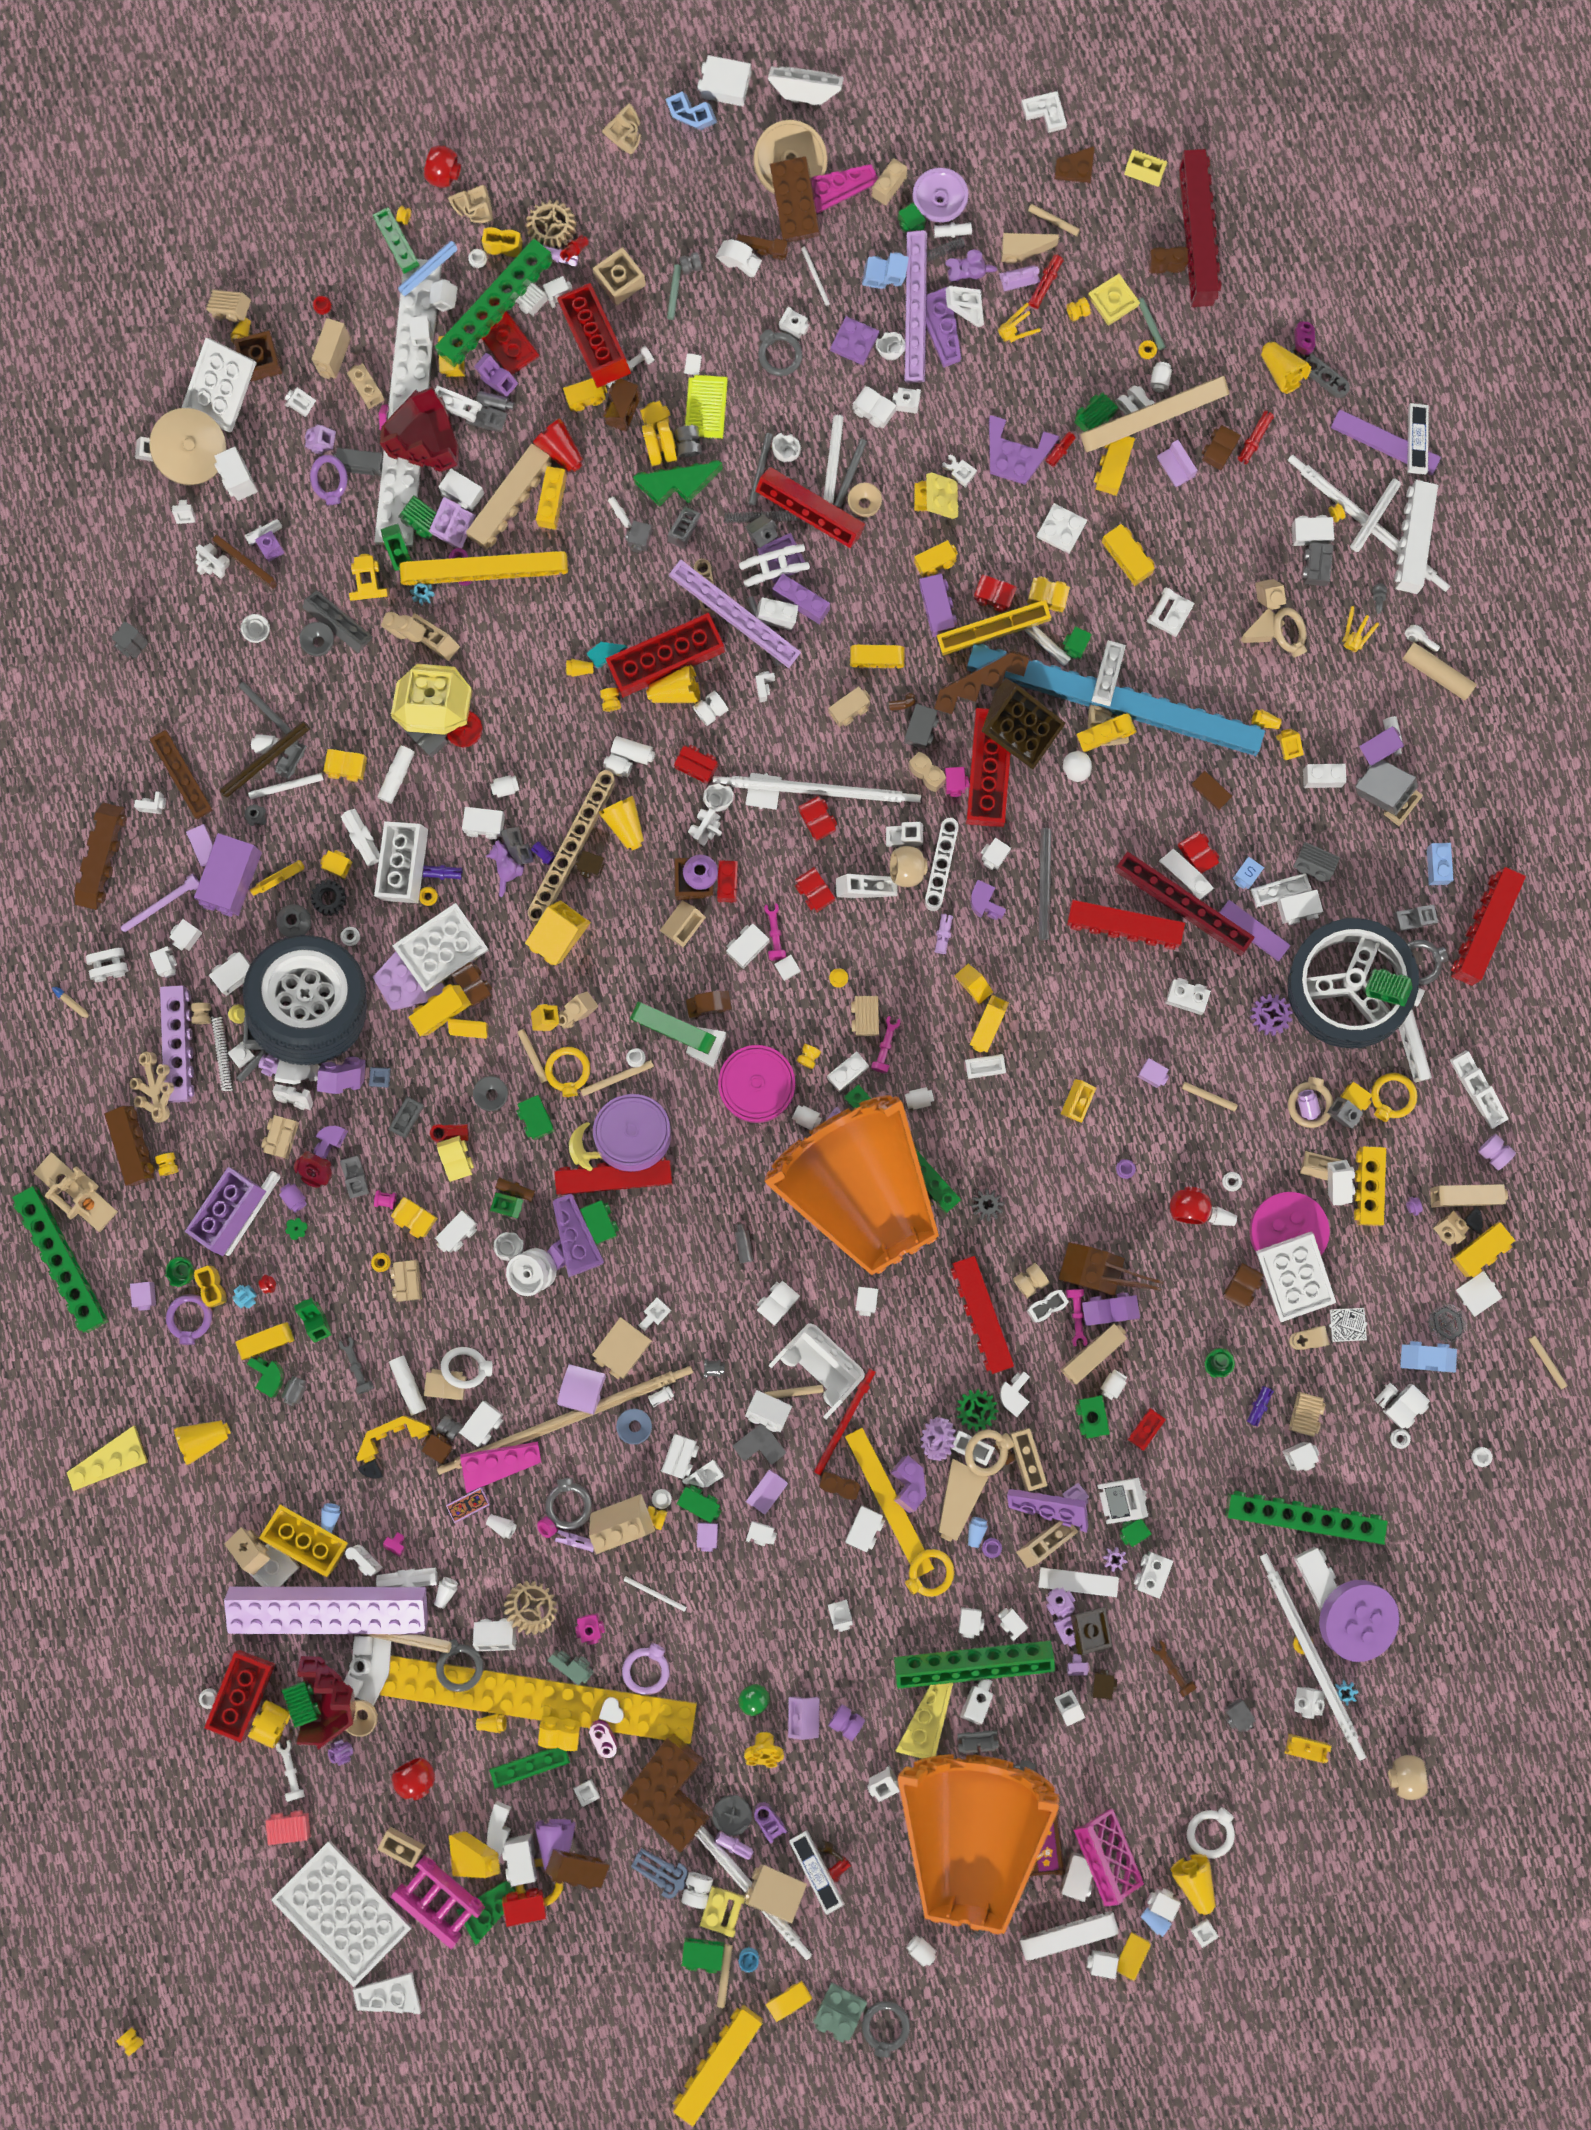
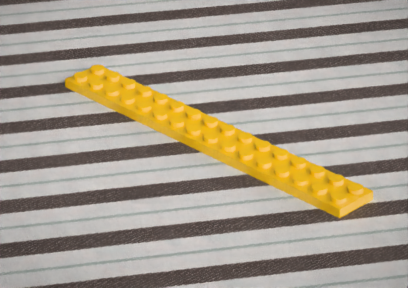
(538, 1698)

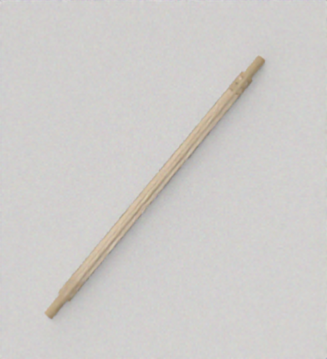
(576, 1415)

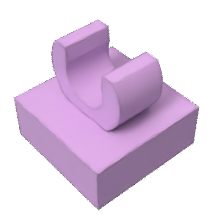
(1076, 1492)
(1077, 1668)

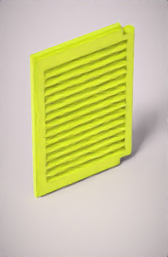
(707, 405)

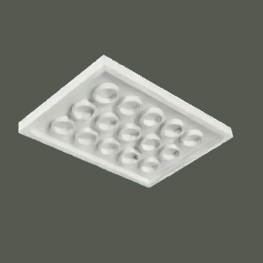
(341, 1913)

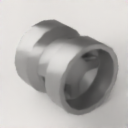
(686, 263)
(449, 1427)

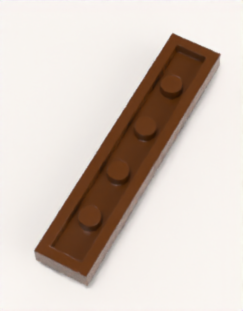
(181, 774)

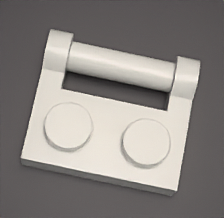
(1176, 616)
(367, 1563)

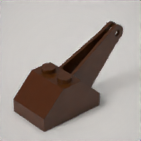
(1097, 1270)

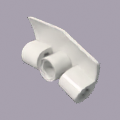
(376, 1658)

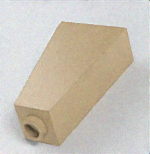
(1468, 1195)
(1094, 1353)
(960, 1497)

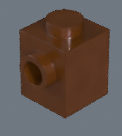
(437, 1447)

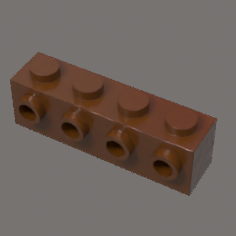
(129, 1145)

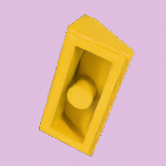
(468, 1028)
(1078, 1100)
(1133, 1956)

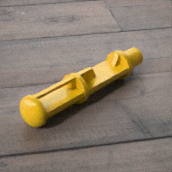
(277, 878)

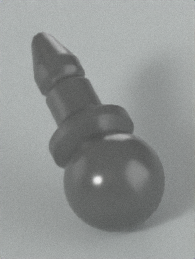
(1379, 595)

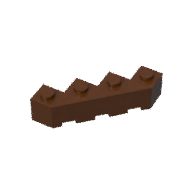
(989, 674)
(97, 865)

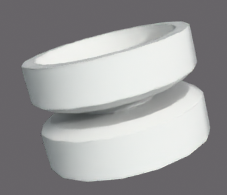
(531, 1272)

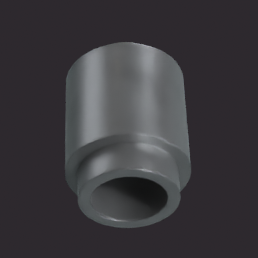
(294, 1391)

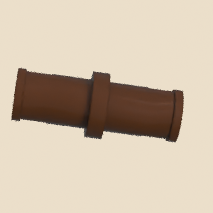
(515, 1189)

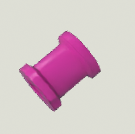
(385, 1199)

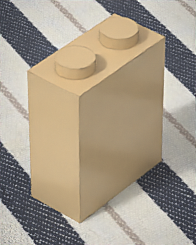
(331, 348)
(621, 1348)
(775, 1893)

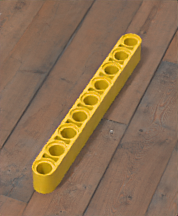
(483, 568)

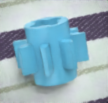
(418, 596)
(244, 1296)
(1344, 1686)

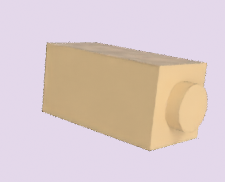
(365, 385)
(1270, 593)
(850, 706)

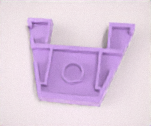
(400, 986)

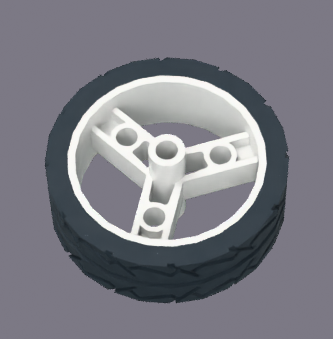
(1302, 990)

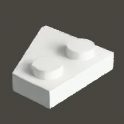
(966, 303)
(288, 1094)

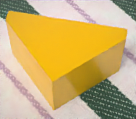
(974, 983)

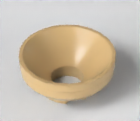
(862, 491)
(363, 1727)

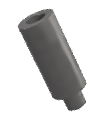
(494, 401)
(743, 1244)

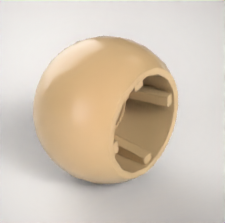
(907, 866)
(1408, 1777)

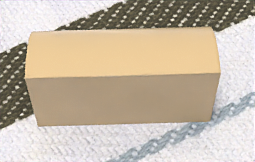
(682, 923)

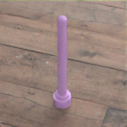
(190, 884)

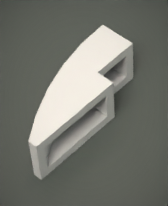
(497, 1831)

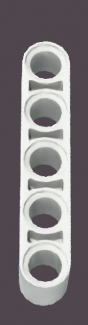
(941, 855)
(1069, 1936)

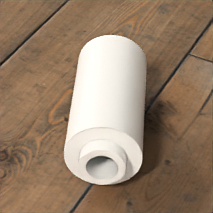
(632, 750)

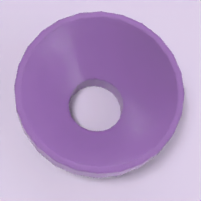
(700, 881)

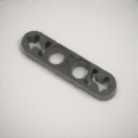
(1323, 368)

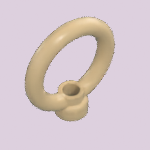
(1296, 648)
(1313, 1084)
(1003, 1442)

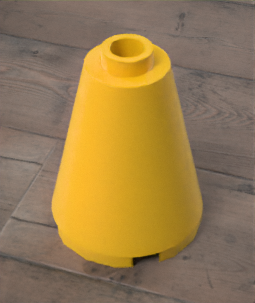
(1285, 367)
(675, 687)
(624, 822)
(200, 1439)
(1196, 1882)

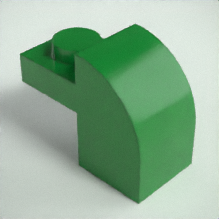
(313, 1319)
(272, 1377)

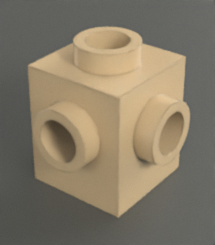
(1451, 1229)

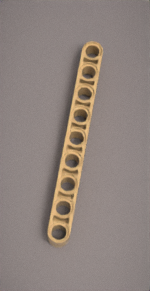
(1154, 413)
(572, 837)

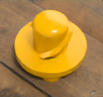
(764, 1751)

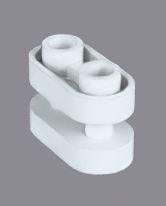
(1136, 395)
(116, 969)

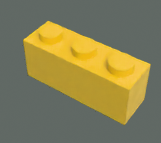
(1114, 465)
(551, 498)
(1128, 554)
(439, 1009)
(1483, 1250)

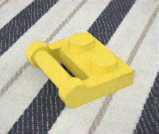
(716, 1908)

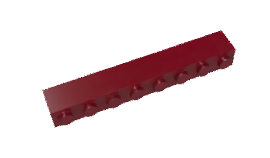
(1184, 903)

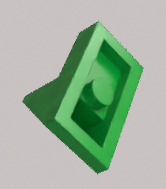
(506, 1205)

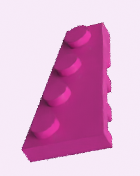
(839, 186)
(494, 1464)

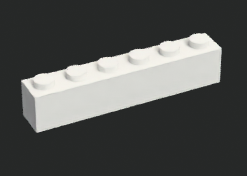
(1416, 536)

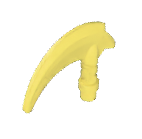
(577, 1150)

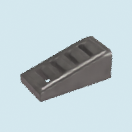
(679, 538)

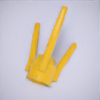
(1008, 329)
(1353, 642)

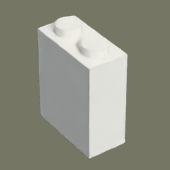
(724, 80)

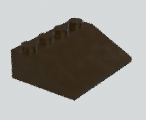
(1021, 723)

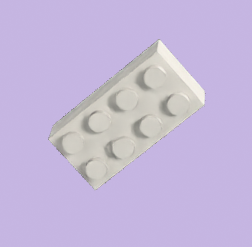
(401, 862)

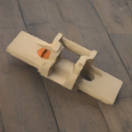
(79, 1187)

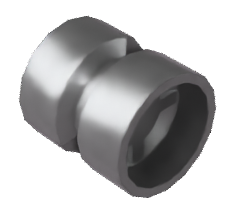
(687, 439)

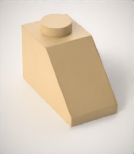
(1262, 629)

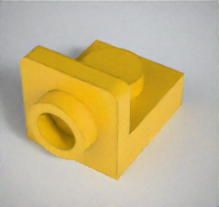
(1290, 744)

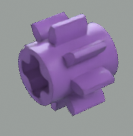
(340, 1752)

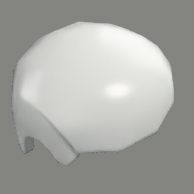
(891, 345)
(782, 442)
(255, 628)
(1077, 766)
(718, 797)
(503, 1246)

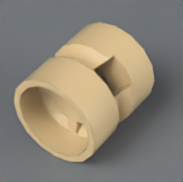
(1031, 1280)

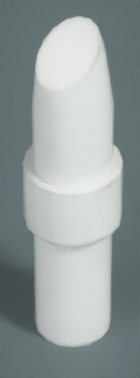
(620, 513)

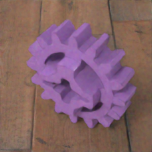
(1262, 1012)

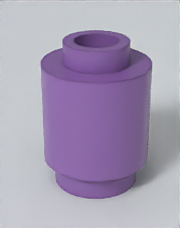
(293, 1197)

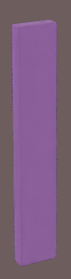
(1378, 438)

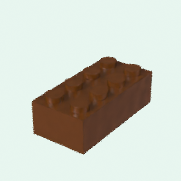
(795, 199)

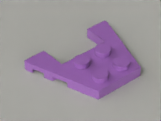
(1013, 459)

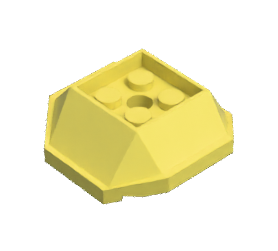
(436, 714)

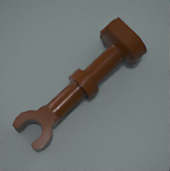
(1185, 1688)

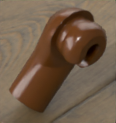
(903, 704)

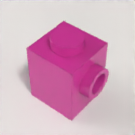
(955, 781)

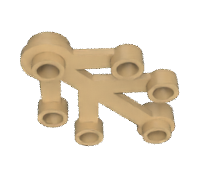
(159, 1110)

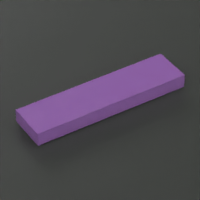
(1263, 936)

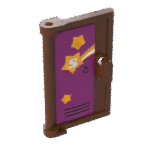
(1050, 1856)

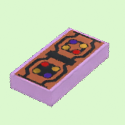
(468, 1505)

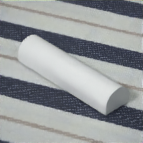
(1414, 1049)

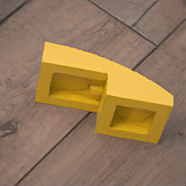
(789, 2001)

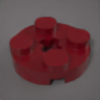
(307, 1163)

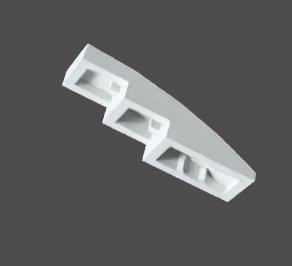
(1478, 1089)

